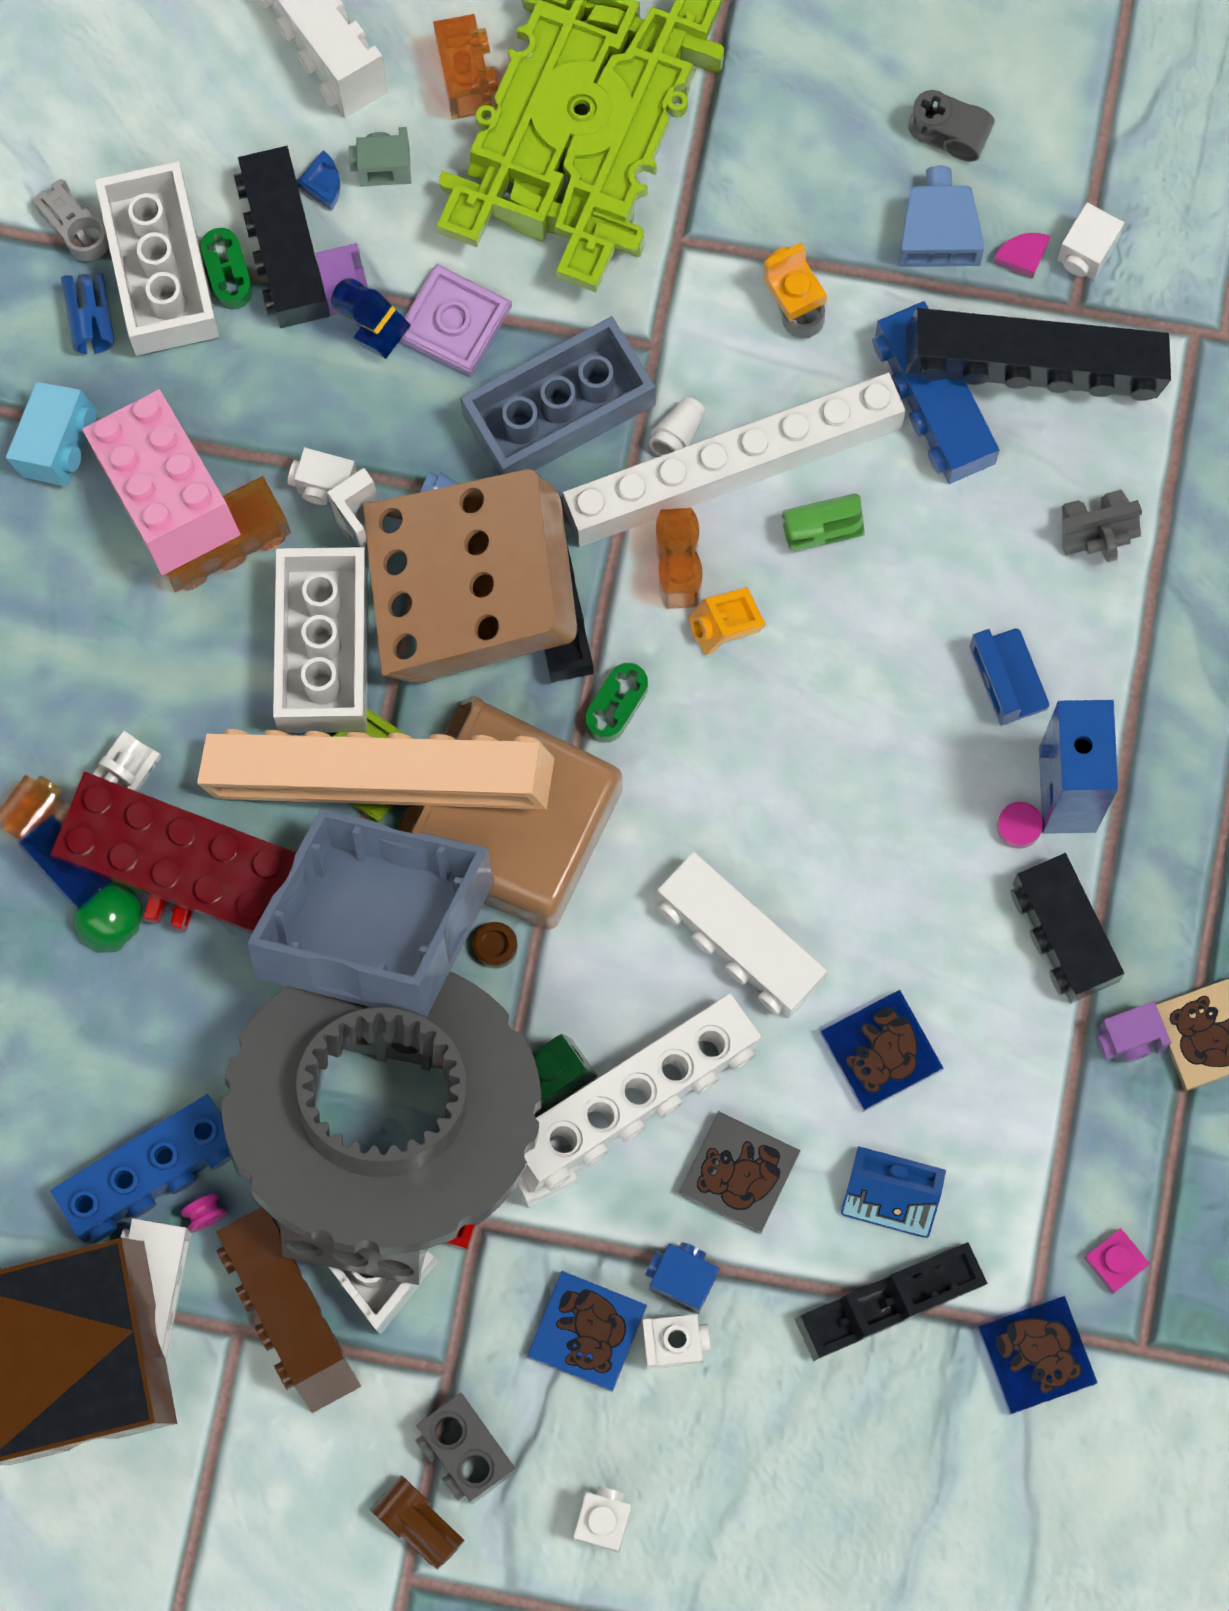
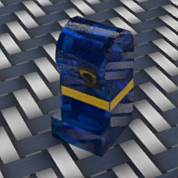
(377, 319)

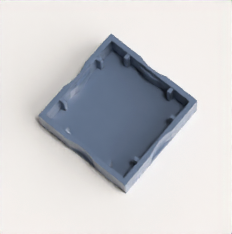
(371, 913)

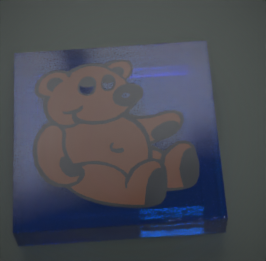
(881, 1050)
(1037, 1355)

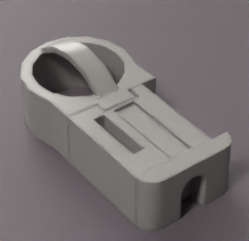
(69, 219)

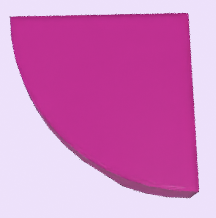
(1023, 253)

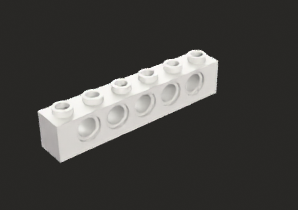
(720, 1024)

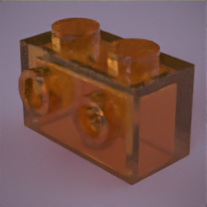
(463, 66)

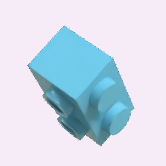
(51, 434)

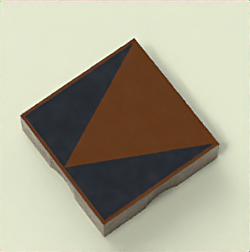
(79, 1351)

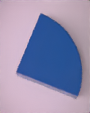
(322, 181)

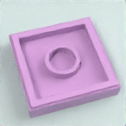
(454, 320)

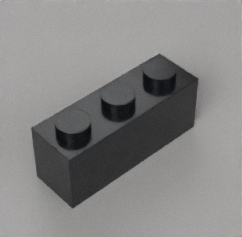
(1066, 928)

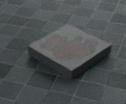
(739, 1172)

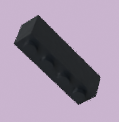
(283, 237)

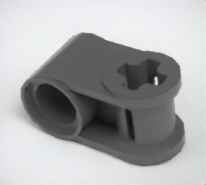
(954, 127)

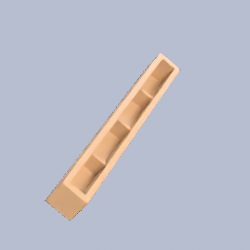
(377, 769)

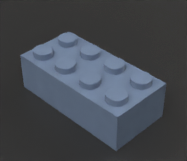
(559, 399)

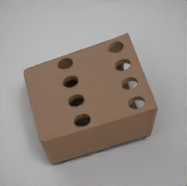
(480, 574)
(531, 851)

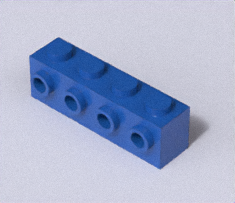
(144, 1170)

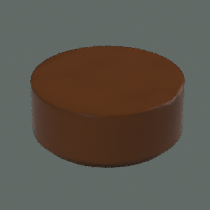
(495, 945)

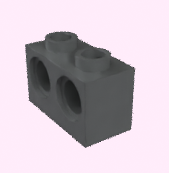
(474, 1442)

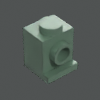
(382, 158)

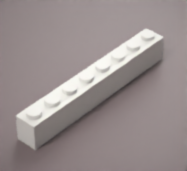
(734, 459)

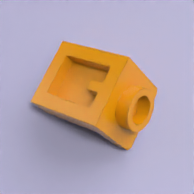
(793, 281)
(725, 619)

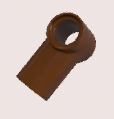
(410, 1516)

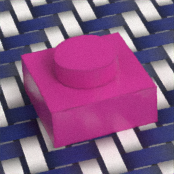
(1116, 1261)

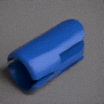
(91, 316)

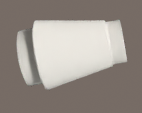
(677, 427)

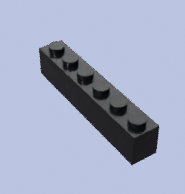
(1037, 354)

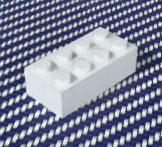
(157, 258)
(321, 640)

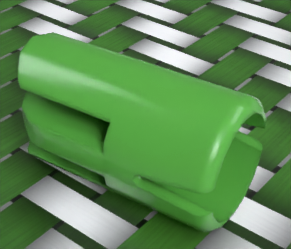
(823, 522)

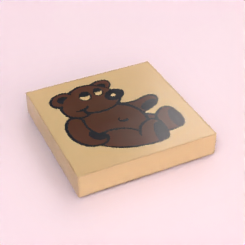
(1199, 1034)

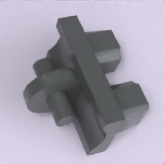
(1103, 528)

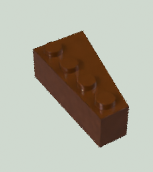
(287, 1310)

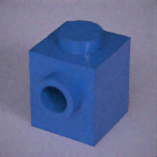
(682, 1275)

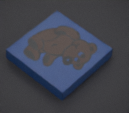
(587, 1331)

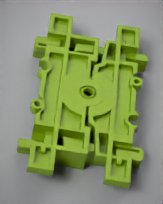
(604, 147)

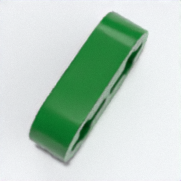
(218, 271)
(608, 696)

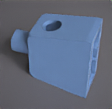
(941, 224)

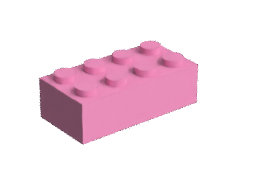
(161, 482)

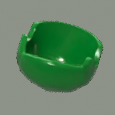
(109, 919)

